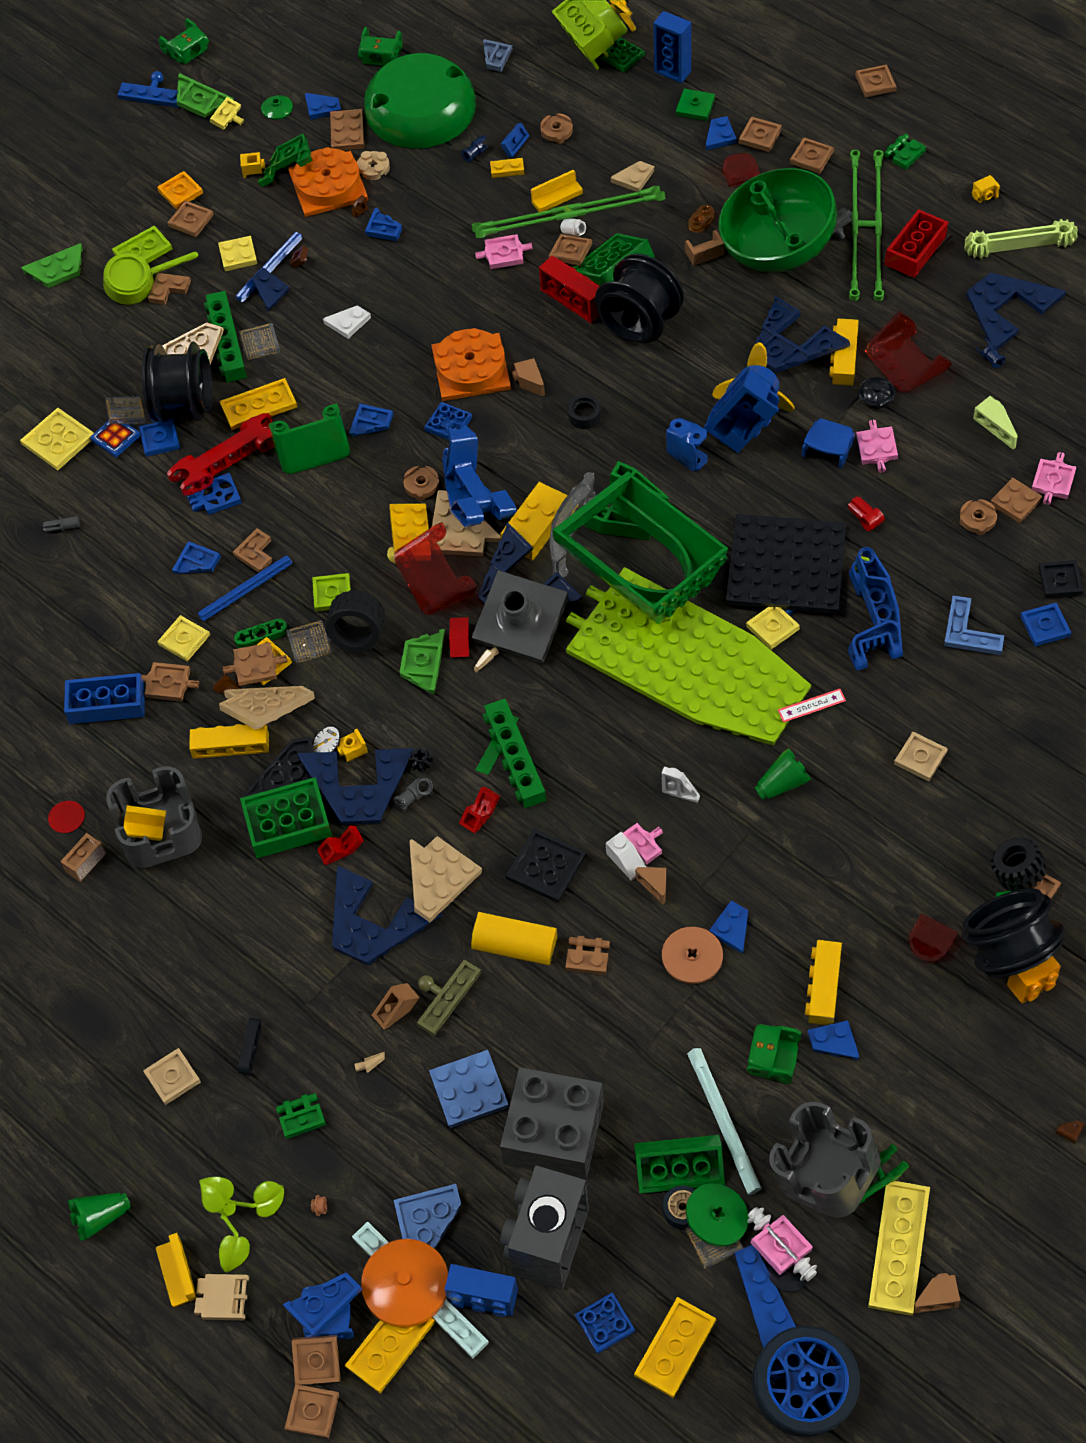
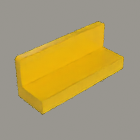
(555, 191)
(176, 1271)

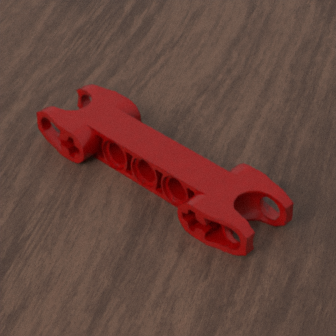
(201, 470)

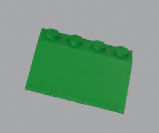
(601, 262)
(285, 817)

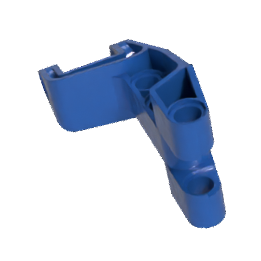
(464, 489)
(875, 583)

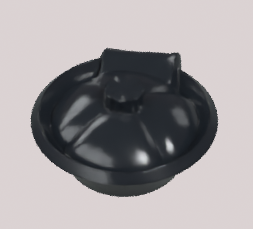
(876, 392)

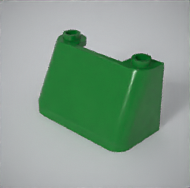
(311, 443)

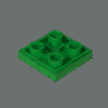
(623, 55)

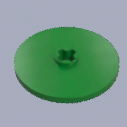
(701, 1214)

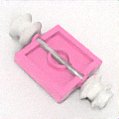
(781, 1244)

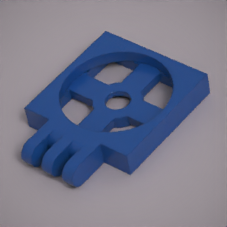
(199, 501)

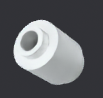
(573, 227)

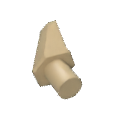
(486, 657)
(370, 1062)

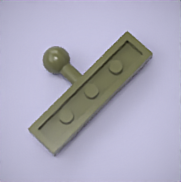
(447, 997)

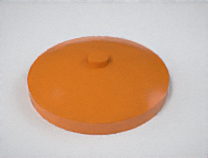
(404, 1283)

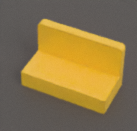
(144, 822)

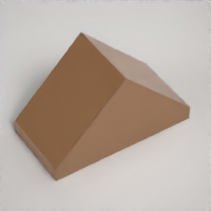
(653, 880)

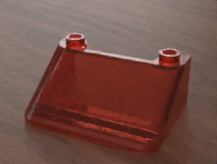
(900, 357)
(429, 572)

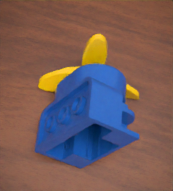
(746, 402)

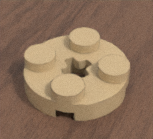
(369, 158)

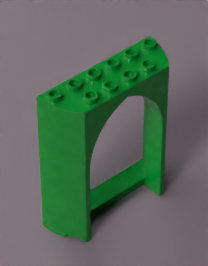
(692, 545)

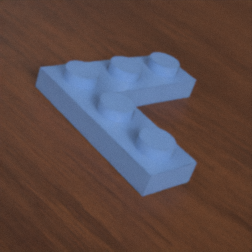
(959, 637)

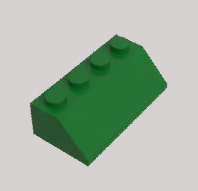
(678, 1163)

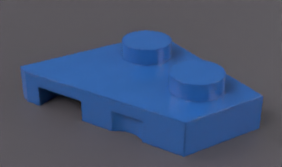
(383, 227)
(731, 926)

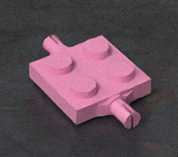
(503, 251)
(877, 445)
(1053, 478)

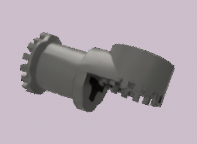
(413, 793)

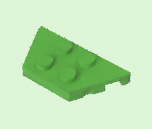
(198, 97)
(56, 267)
(422, 660)

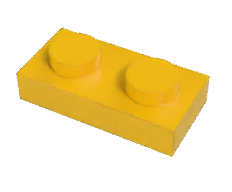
(507, 167)

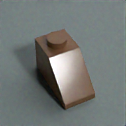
(529, 376)
(395, 1005)
(939, 1294)

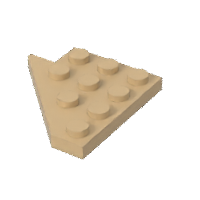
(206, 336)
(461, 539)
(262, 705)
(438, 876)

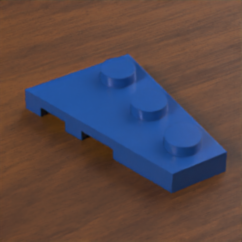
(321, 1305)

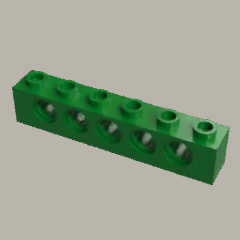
(228, 346)
(500, 712)

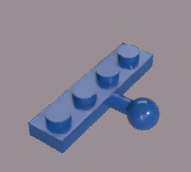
(149, 94)

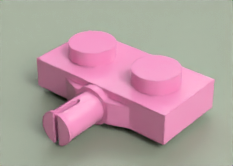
(644, 842)

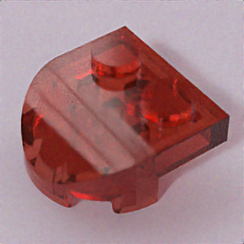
(739, 168)
(931, 939)

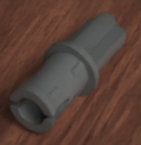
(61, 524)

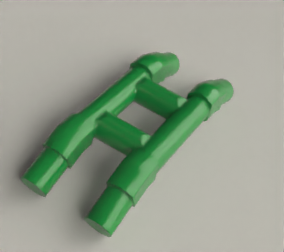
(891, 1176)

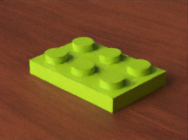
(148, 245)

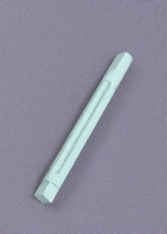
(724, 1121)

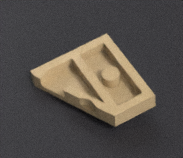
(634, 176)

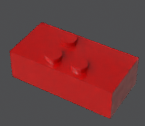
(916, 243)
(569, 288)

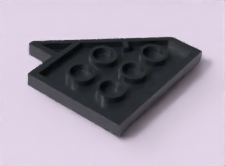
(285, 768)

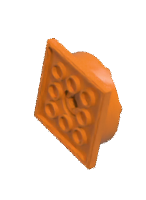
(327, 181)
(470, 364)

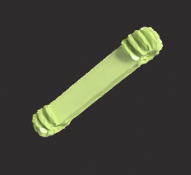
(1058, 233)

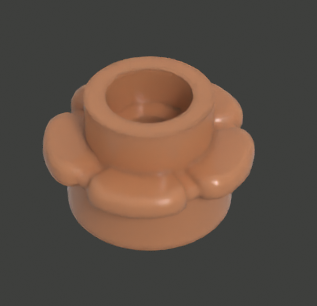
(319, 1205)

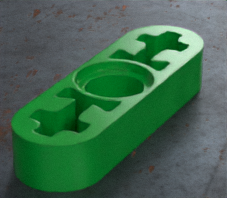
(261, 627)

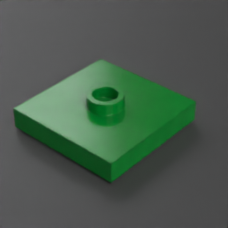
(695, 104)

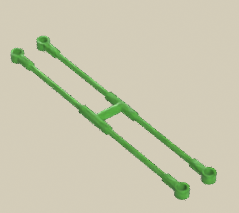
(568, 211)
(855, 223)

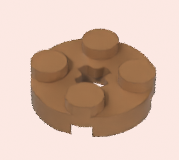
(558, 135)
(424, 490)
(978, 525)

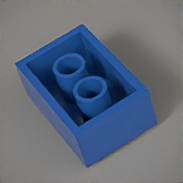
(481, 1290)

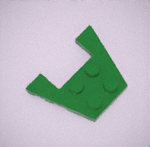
(290, 151)

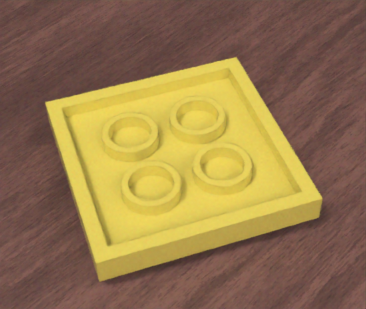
(57, 438)

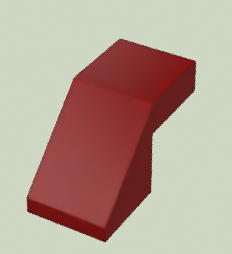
(459, 637)
(480, 811)
(338, 848)

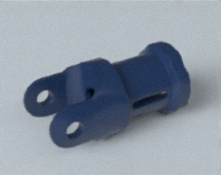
(474, 149)
(992, 355)

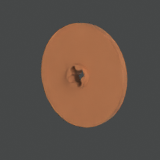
(692, 940)

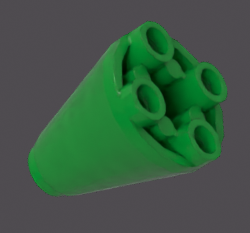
(782, 776)
(96, 1212)

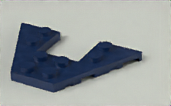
(996, 291)
(786, 354)
(512, 550)
(363, 802)
(360, 937)

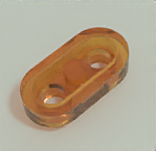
(703, 215)

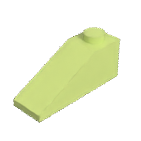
(995, 419)

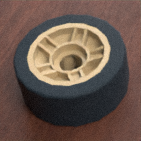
(671, 1202)

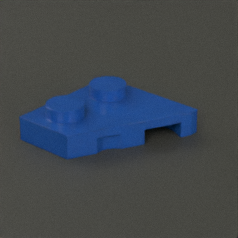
(321, 106)
(720, 134)
(370, 419)
(196, 560)
(834, 1040)

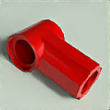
(868, 516)

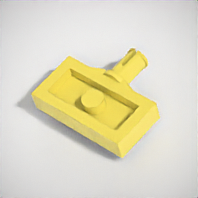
(226, 113)

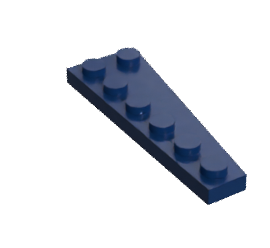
(765, 1302)

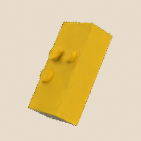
(536, 516)

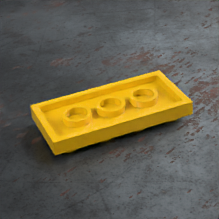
(270, 399)
(407, 523)
(675, 1347)
(385, 1352)

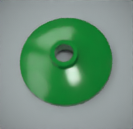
(277, 107)

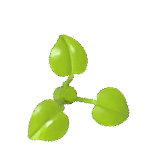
(216, 1198)

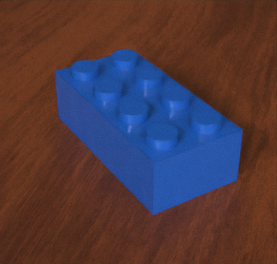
(672, 46)
(104, 698)

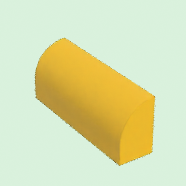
(514, 938)

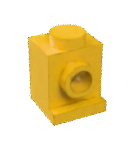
(251, 164)
(985, 189)
(352, 746)

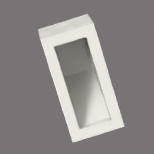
(624, 855)

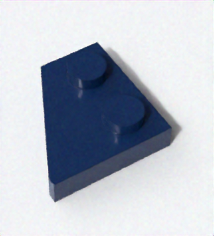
(269, 288)

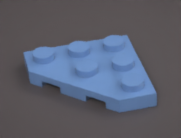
(428, 1214)

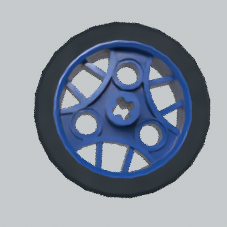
(845, 1378)

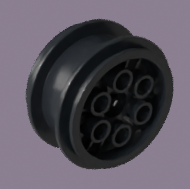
(1013, 932)

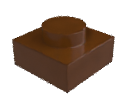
(299, 257)

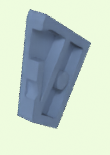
(496, 54)

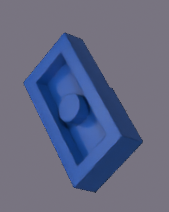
(514, 140)

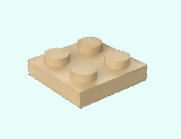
(920, 756)
(171, 1076)

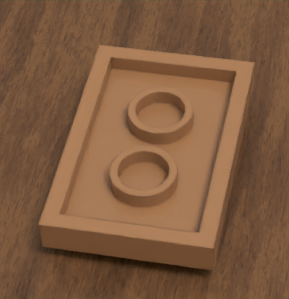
(347, 129)

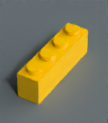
(845, 358)
(228, 741)
(825, 982)

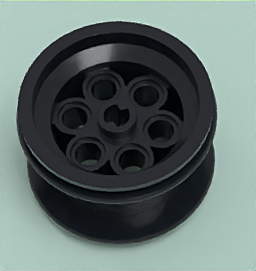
(639, 298)
(176, 382)

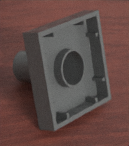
(526, 630)

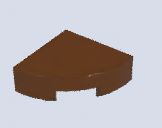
(359, 206)
(225, 683)
(1070, 1130)

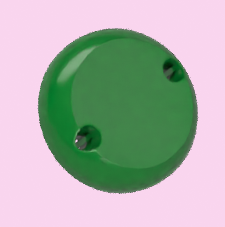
(419, 101)
(778, 220)

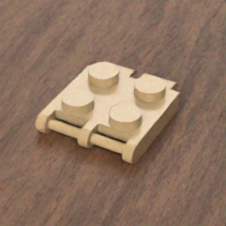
(221, 1297)

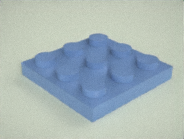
(468, 1089)

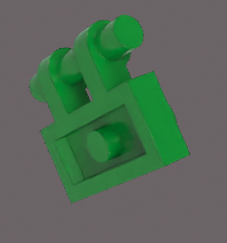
(908, 155)
(302, 1120)

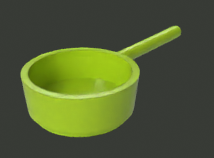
(130, 279)

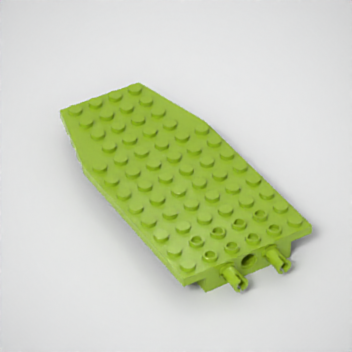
(689, 663)

